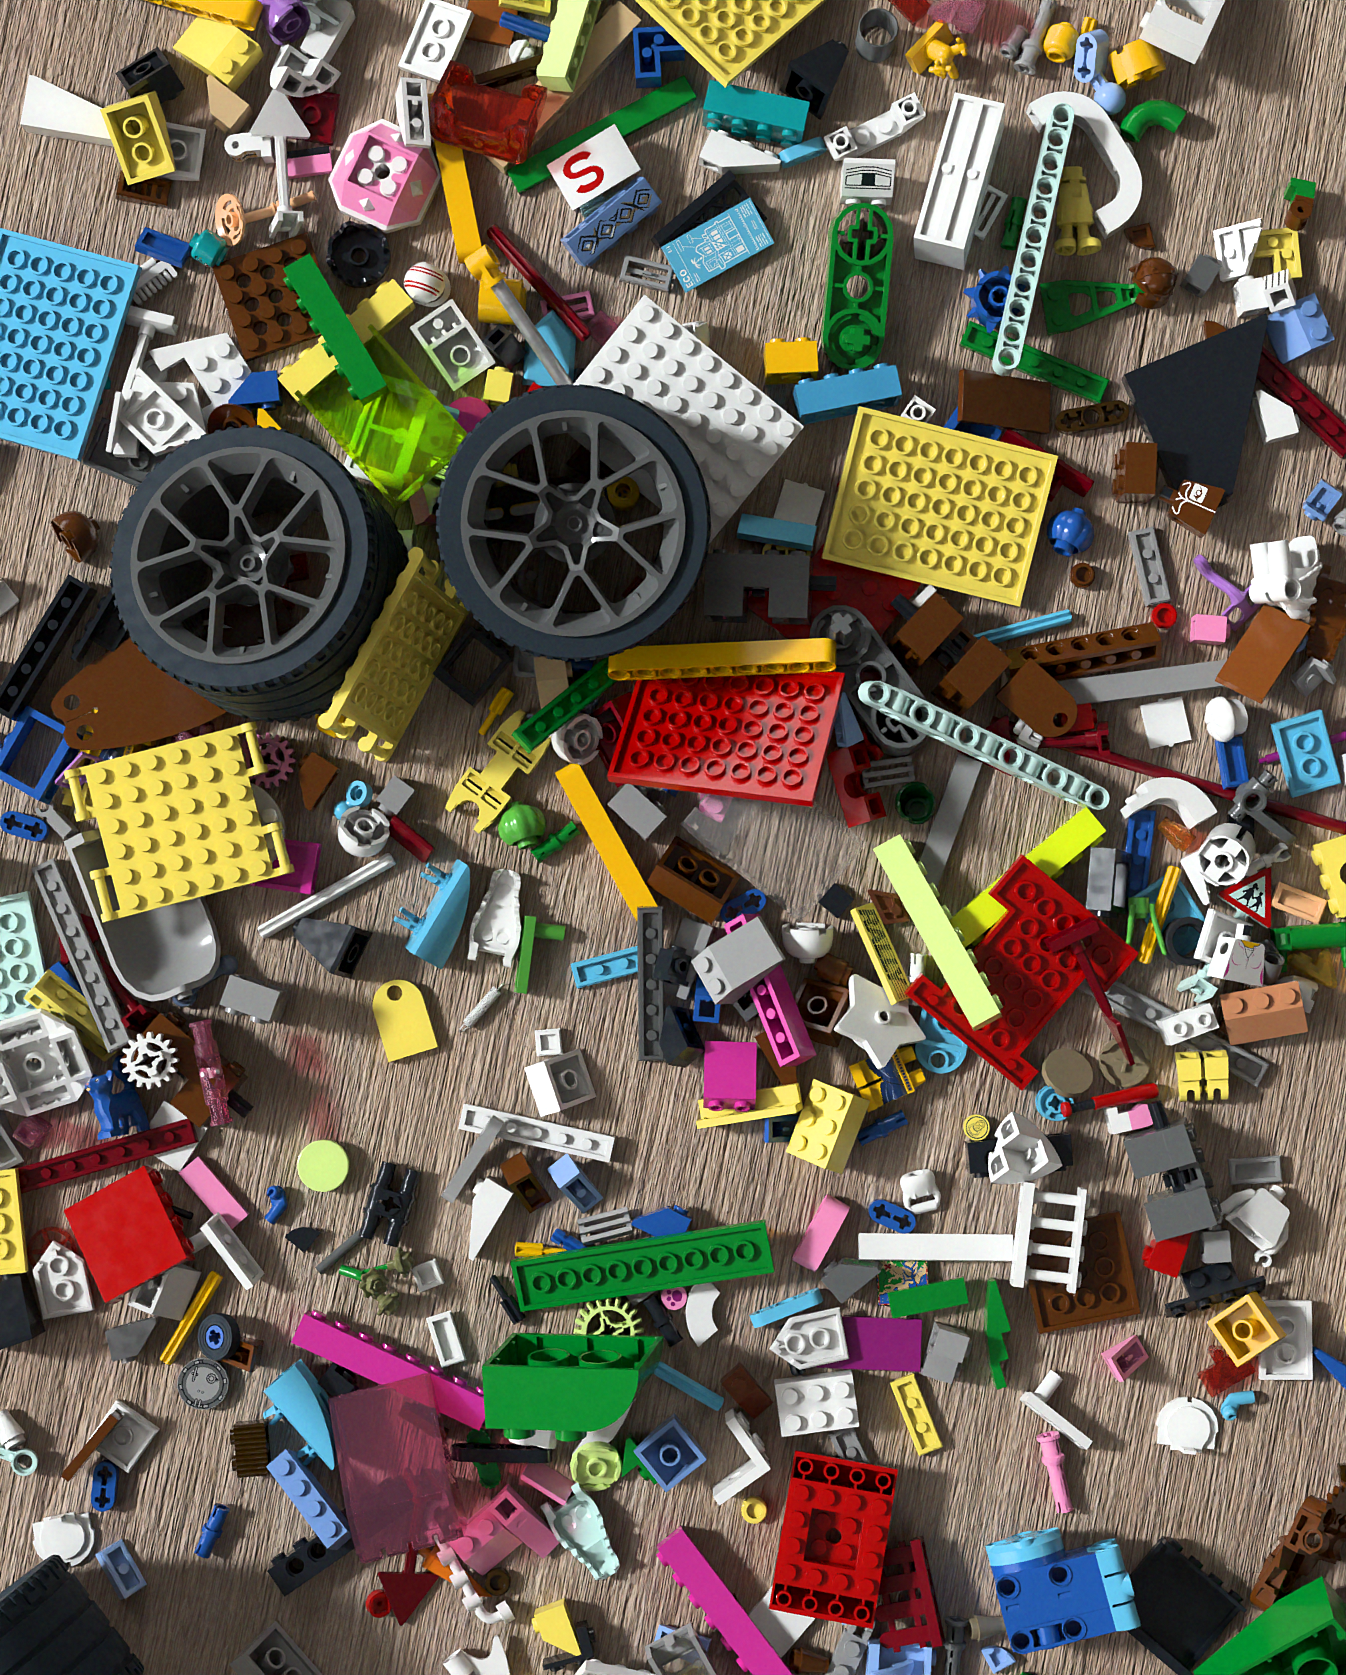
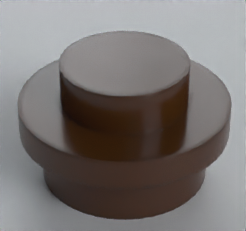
(1082, 575)

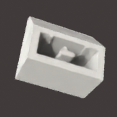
(168, 1293)

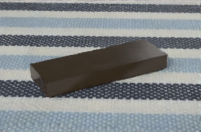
(509, 73)

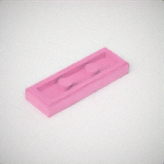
(213, 1192)

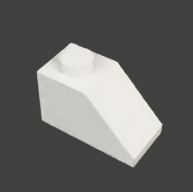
(1274, 418)

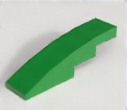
(994, 1325)

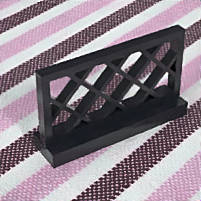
(699, 207)

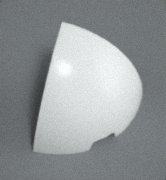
(300, 76)
(1021, 1152)

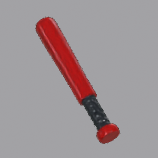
(1116, 1098)

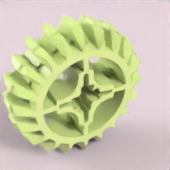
(601, 1308)

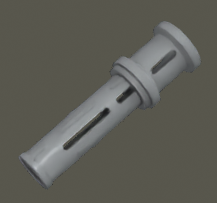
(1033, 47)

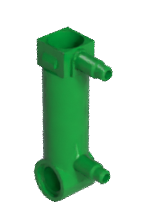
(1310, 938)

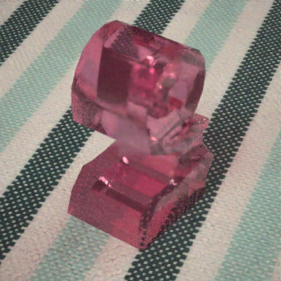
(32, 1131)

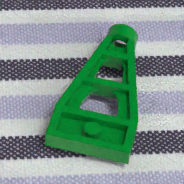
(1057, 308)

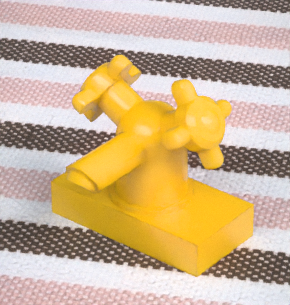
(935, 47)

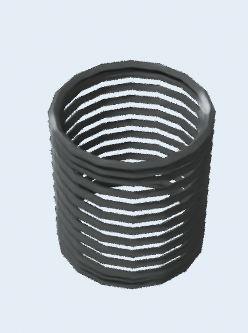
(881, 18)

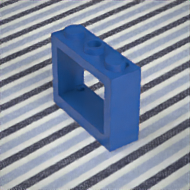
(60, 761)

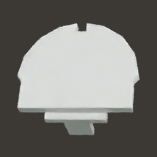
(1187, 1425)
(65, 1536)

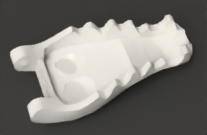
(497, 922)

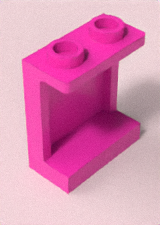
(305, 859)
(730, 1075)

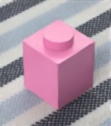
(1209, 629)

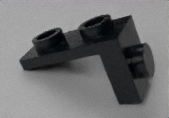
(586, 1639)

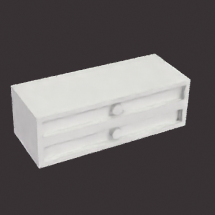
(959, 181)

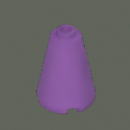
(285, 19)

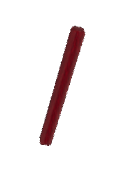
(539, 283)

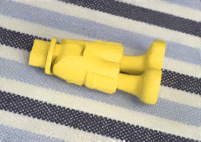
(1075, 211)

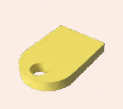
(404, 1022)

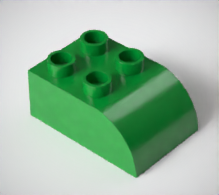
(565, 1382)

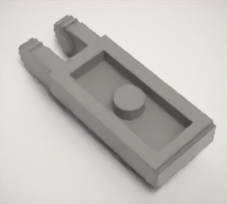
(849, 1651)

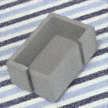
(251, 997)

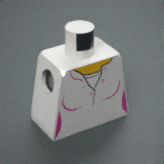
(1238, 958)

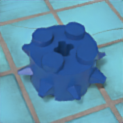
(982, 303)

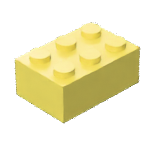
(827, 1126)

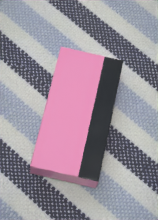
(309, 162)

